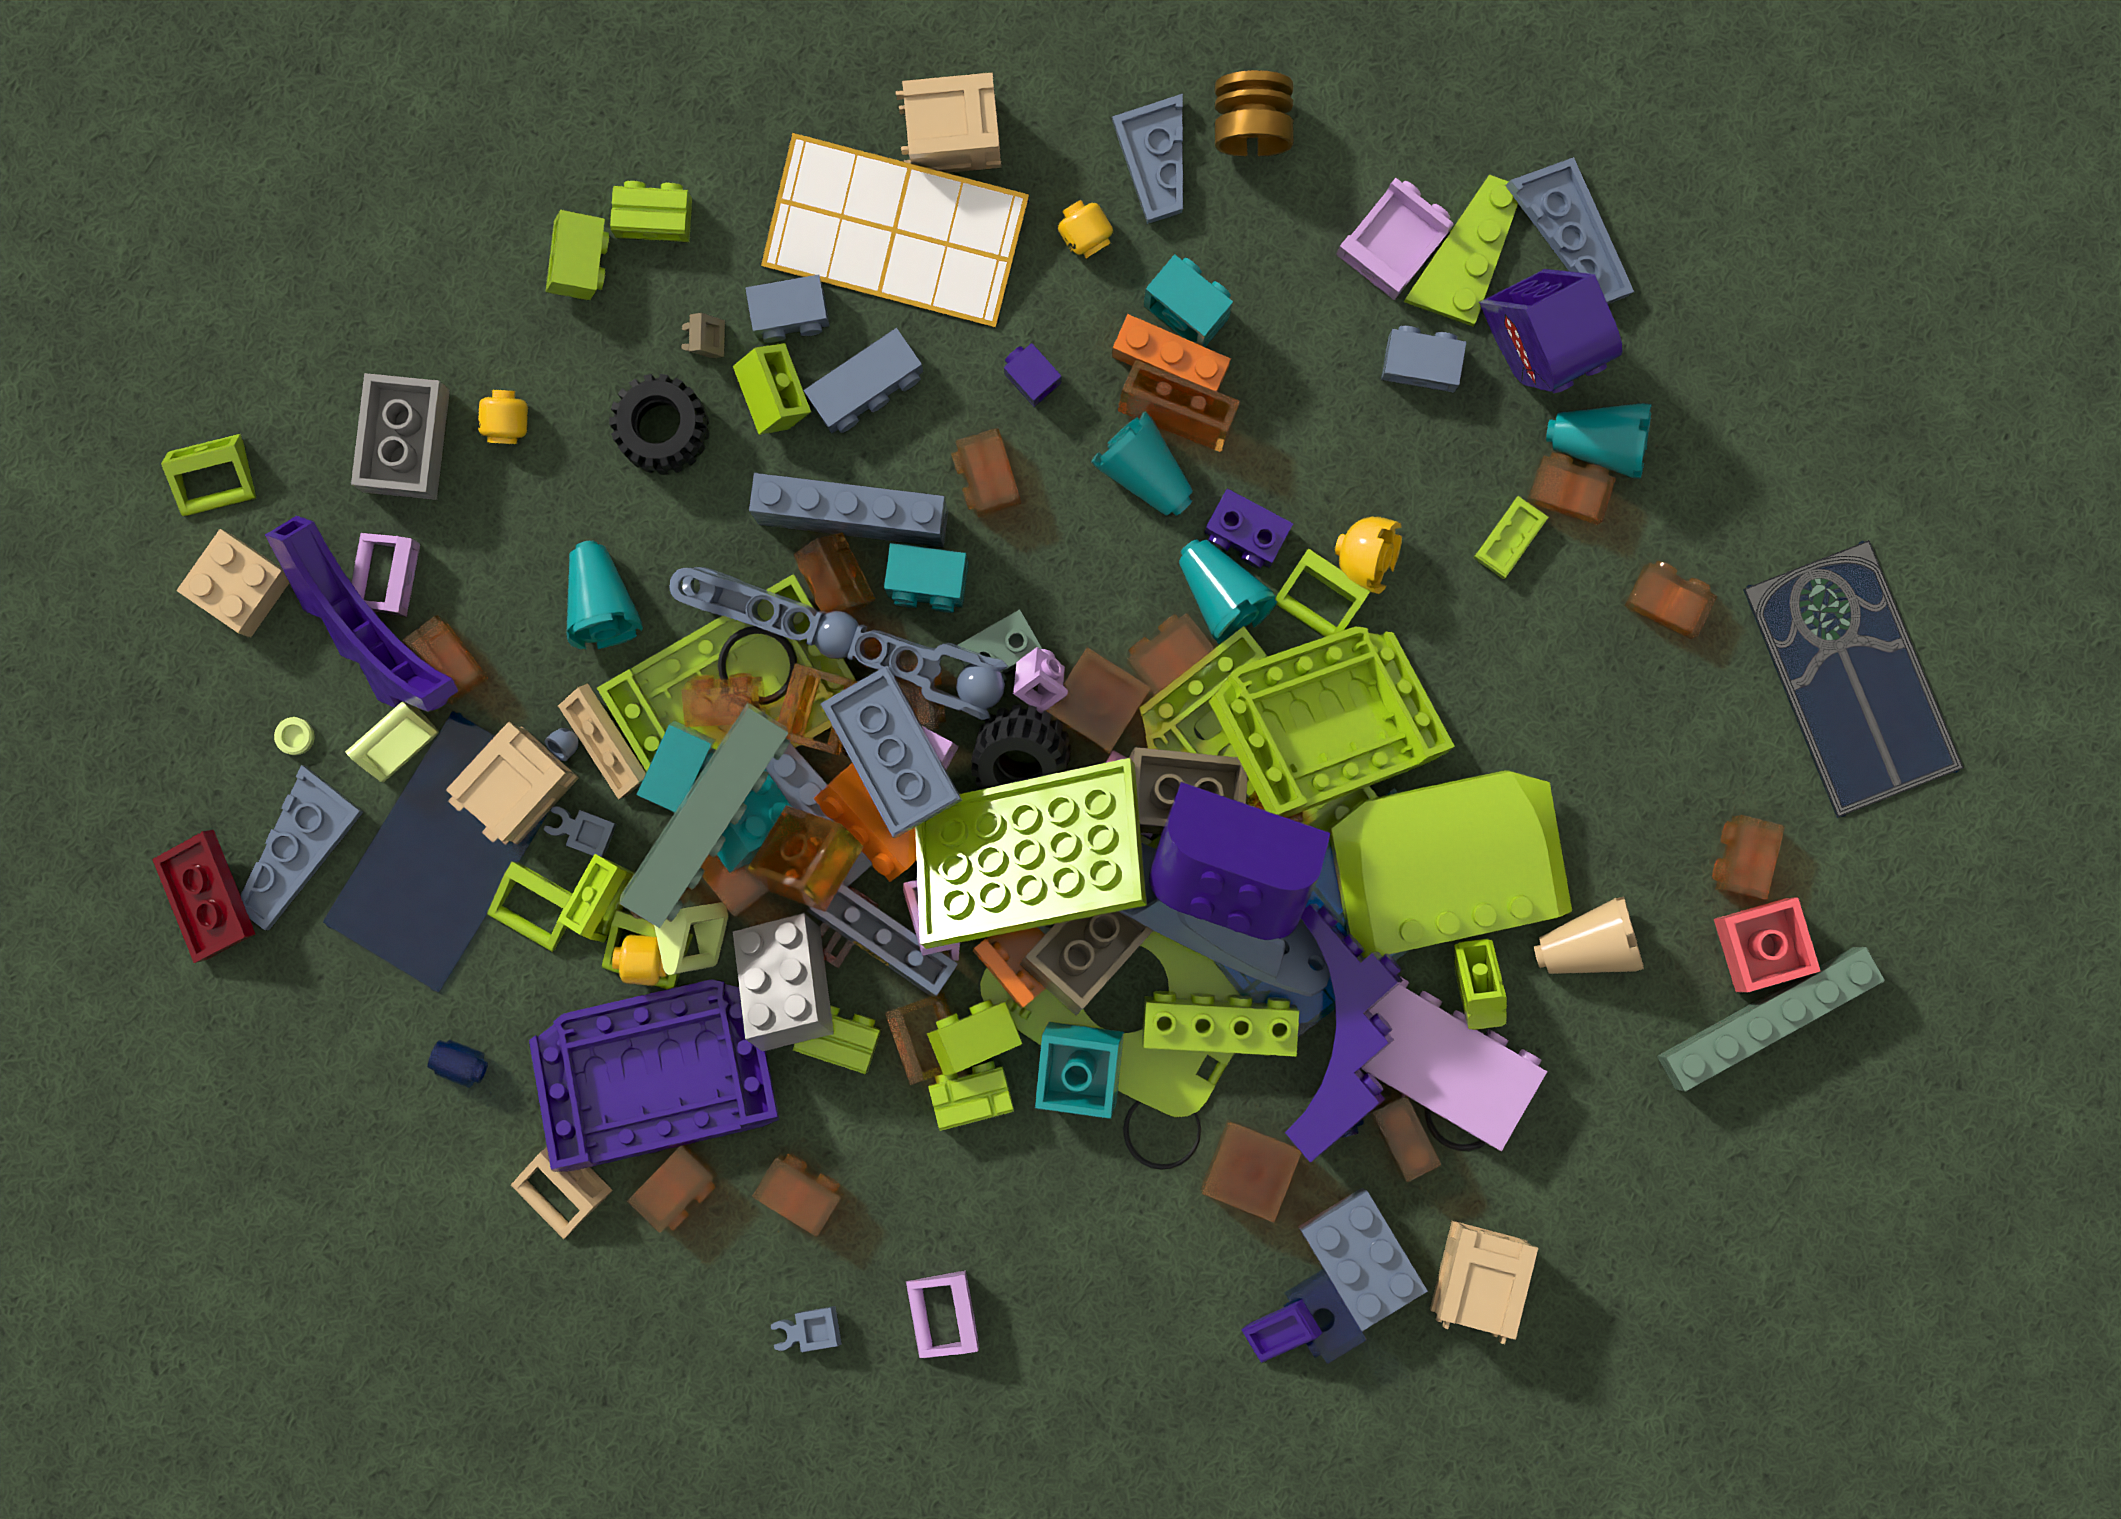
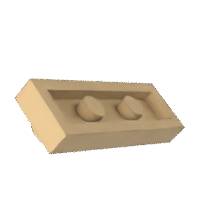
(602, 741)

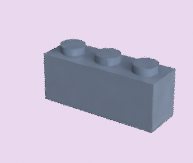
(865, 382)

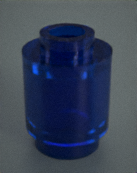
(457, 1063)

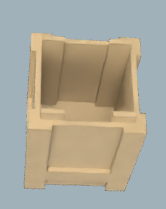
(951, 123)
(511, 784)
(1483, 1280)

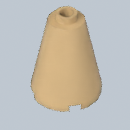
(1592, 943)

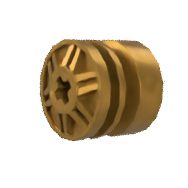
(1254, 107)

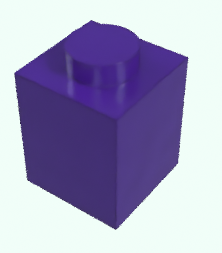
(1031, 373)

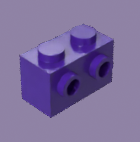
(1247, 529)

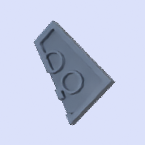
(1153, 152)

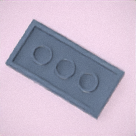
(891, 752)

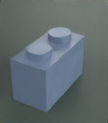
(787, 308)
(1423, 359)

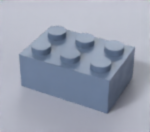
(1362, 1258)

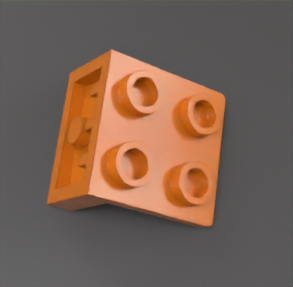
(1003, 958)

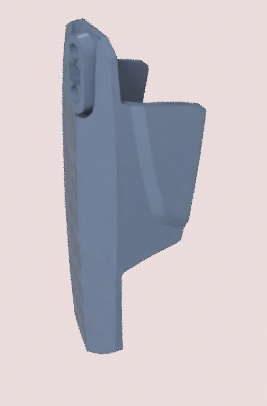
(1274, 961)

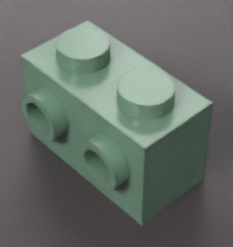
(1005, 640)

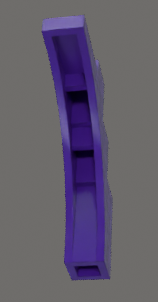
(353, 626)
(1359, 1036)

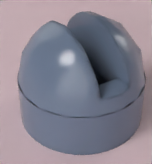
(562, 743)

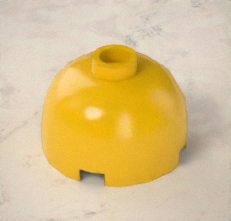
(1369, 551)

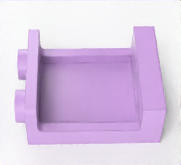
(1396, 238)

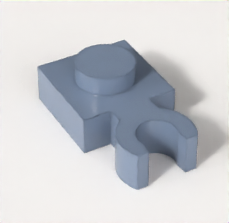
(585, 833)
(813, 1330)

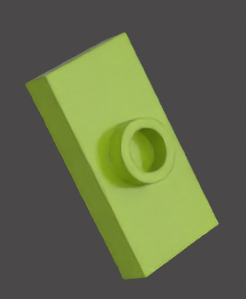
(1510, 537)

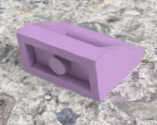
(401, 572)
(964, 1314)

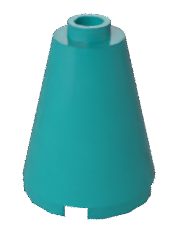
(1604, 436)
(1146, 466)
(1224, 590)
(598, 600)

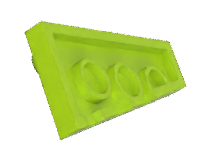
(1467, 258)

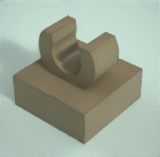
(705, 335)

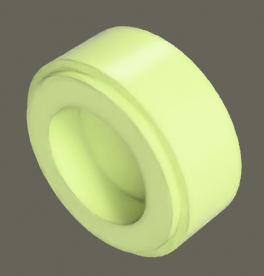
(294, 736)

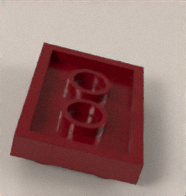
(203, 896)

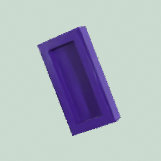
(1281, 1331)

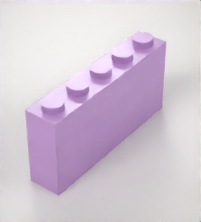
(1454, 1068)

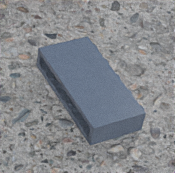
(849, 509)

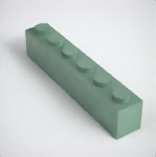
(704, 815)
(1770, 1018)

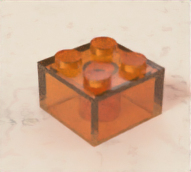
(1099, 701)
(805, 858)
(1251, 1170)

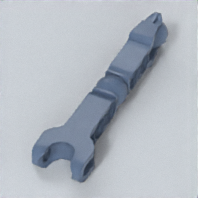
(840, 636)

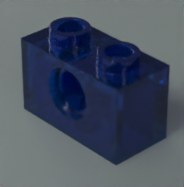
(1342, 1331)

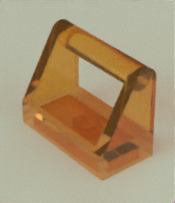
(799, 703)
(904, 1038)

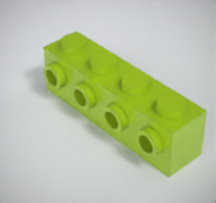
(1220, 1025)

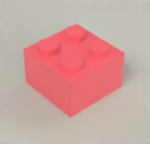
(1767, 945)

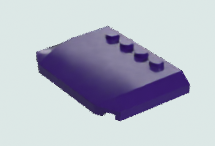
(649, 1076)

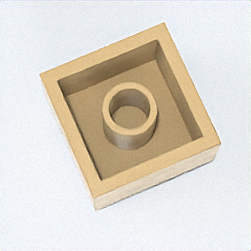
(234, 583)

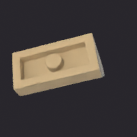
(580, 1186)

